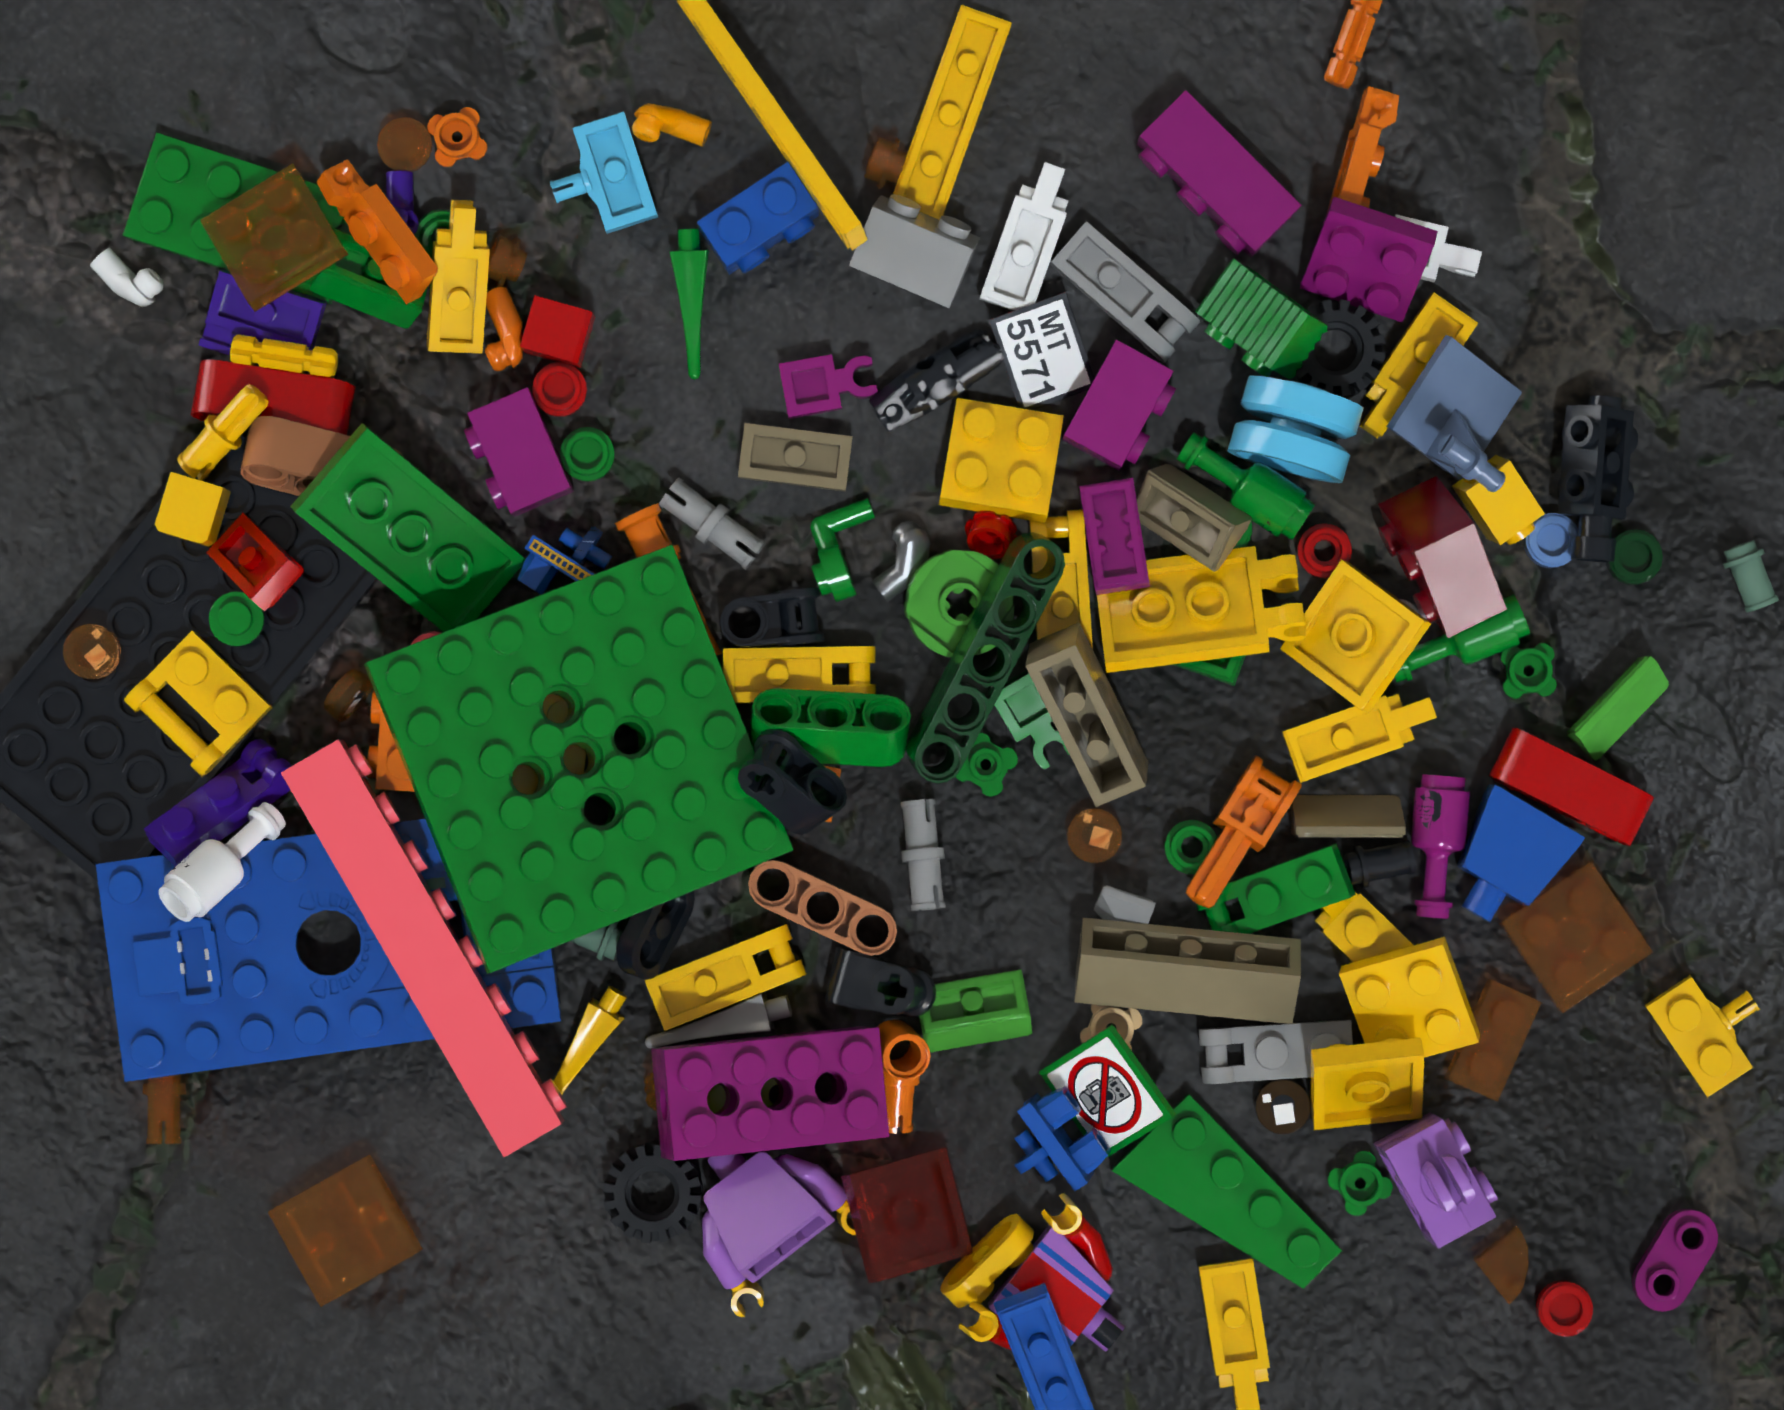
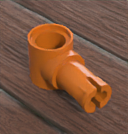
(903, 1073)

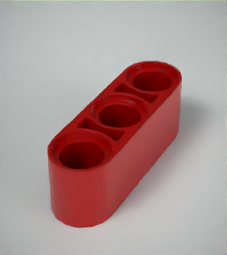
(291, 395)
(1571, 787)

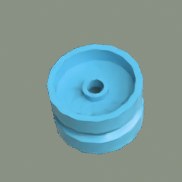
(1297, 420)

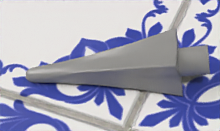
(746, 1017)

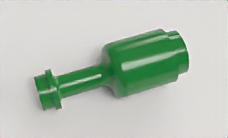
(1258, 491)
(1472, 644)

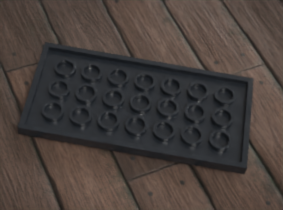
(89, 764)

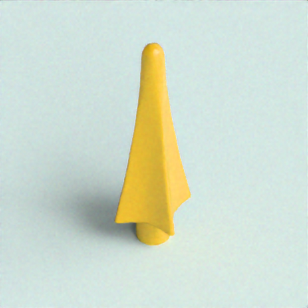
(594, 1028)

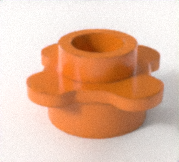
(443, 129)

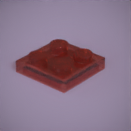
(907, 1215)

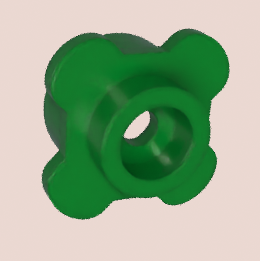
(1539, 682)
(990, 779)
(1375, 1184)

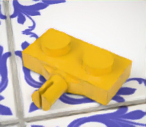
(1703, 1033)

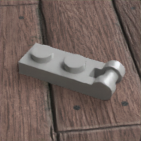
(1123, 290)
(1269, 1049)

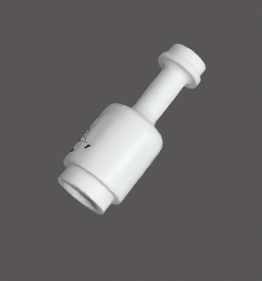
(216, 867)

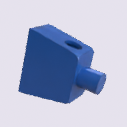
(1512, 852)

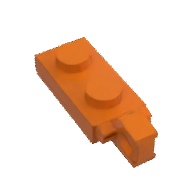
(1362, 153)
(380, 230)

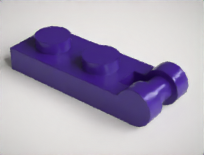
(220, 803)

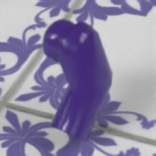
(401, 195)

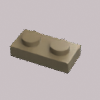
(795, 457)

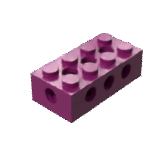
(797, 1118)

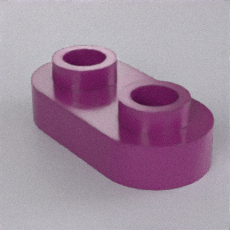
(1670, 1257)

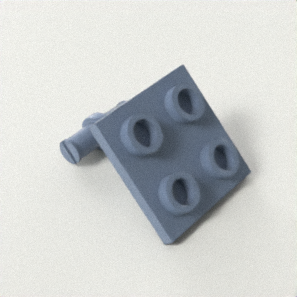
(1456, 413)

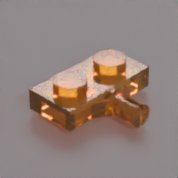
(1503, 1024)

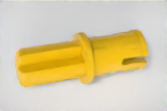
(222, 433)

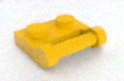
(211, 689)

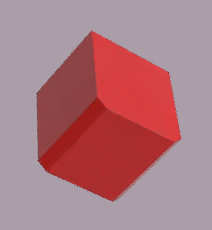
(557, 331)

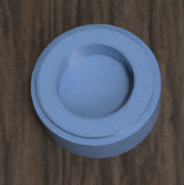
(1551, 540)

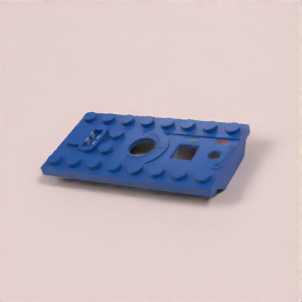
(234, 982)

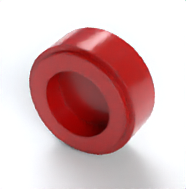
(1564, 1308)

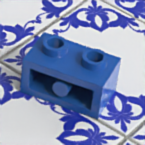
(759, 219)

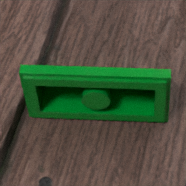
(359, 285)

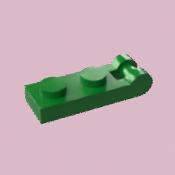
(1283, 892)

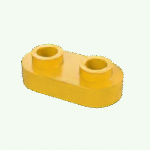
(1000, 1248)

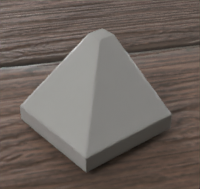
(1123, 906)

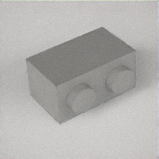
(915, 249)

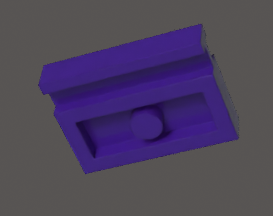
(288, 318)

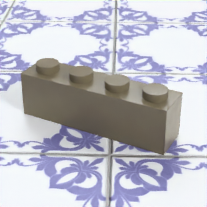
(1188, 970)

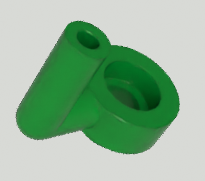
(832, 570)

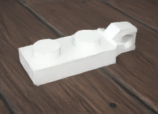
(1027, 243)

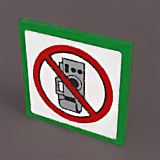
(1110, 1089)

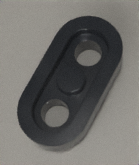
(653, 936)

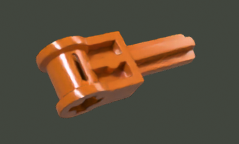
(1246, 823)

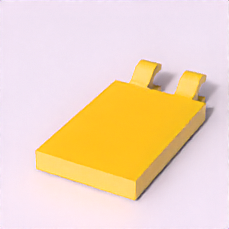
(1200, 612)

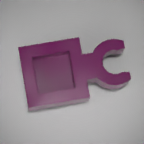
(814, 385)

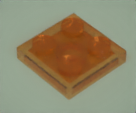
(273, 237)
(1576, 937)

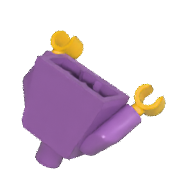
(764, 1215)

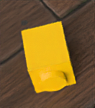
(1504, 513)

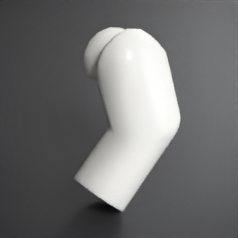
(118, 276)

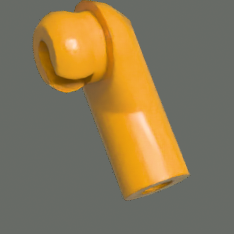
(672, 121)

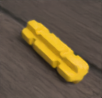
(284, 356)

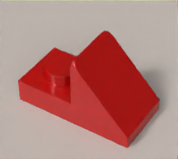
(255, 562)

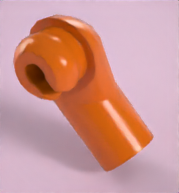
(509, 329)

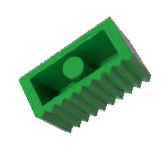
(1260, 320)

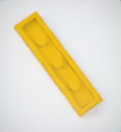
(952, 110)

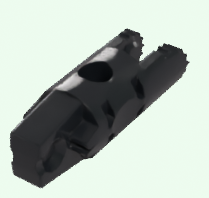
(936, 379)

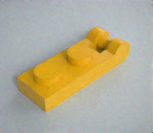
(1070, 598)
(798, 668)
(723, 978)

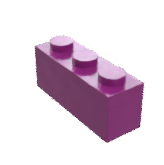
(1216, 175)

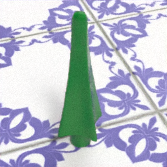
(690, 275)

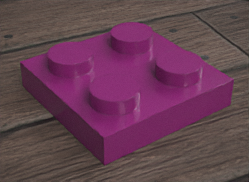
(1368, 259)

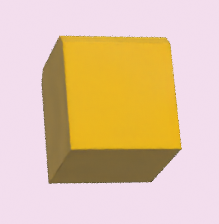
(192, 509)

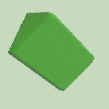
(1619, 707)
(977, 1011)

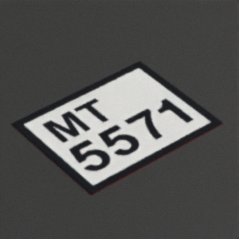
(1043, 352)

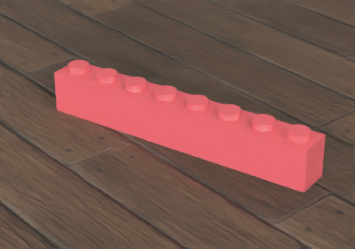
(424, 947)

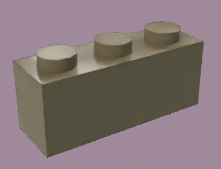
(1087, 714)

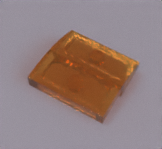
(345, 1230)

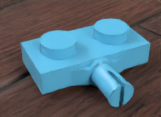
(609, 174)

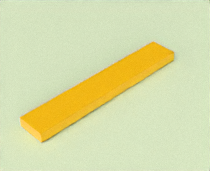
(775, 122)

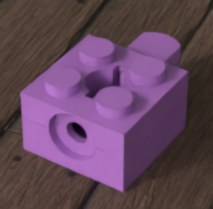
(1436, 1180)

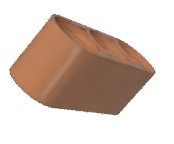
(287, 453)
(795, 902)

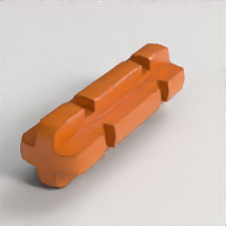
(1351, 42)

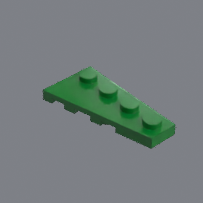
(1220, 1187)

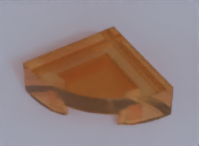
(1506, 1264)

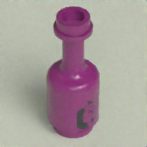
(1439, 831)

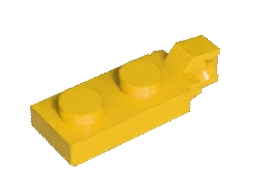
(460, 285)
(1410, 357)
(1353, 735)
(1359, 929)
(1235, 1328)

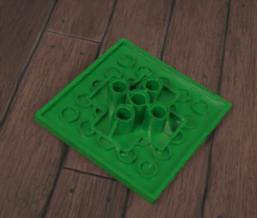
(619, 654)

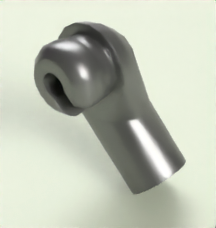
(911, 552)

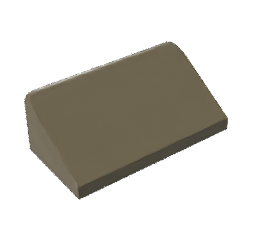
(1190, 515)
(1347, 816)

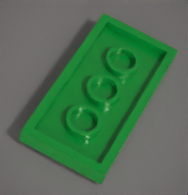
(190, 183)
(407, 531)

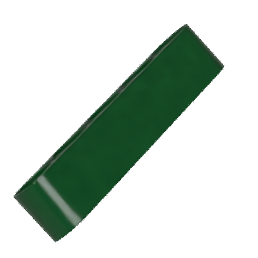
(982, 630)

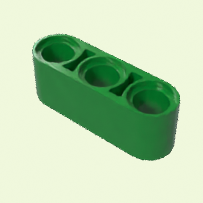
(836, 725)

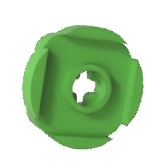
(927, 595)

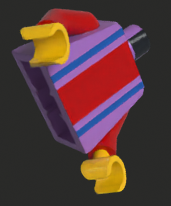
(1077, 1275)

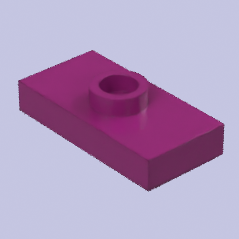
(1114, 536)

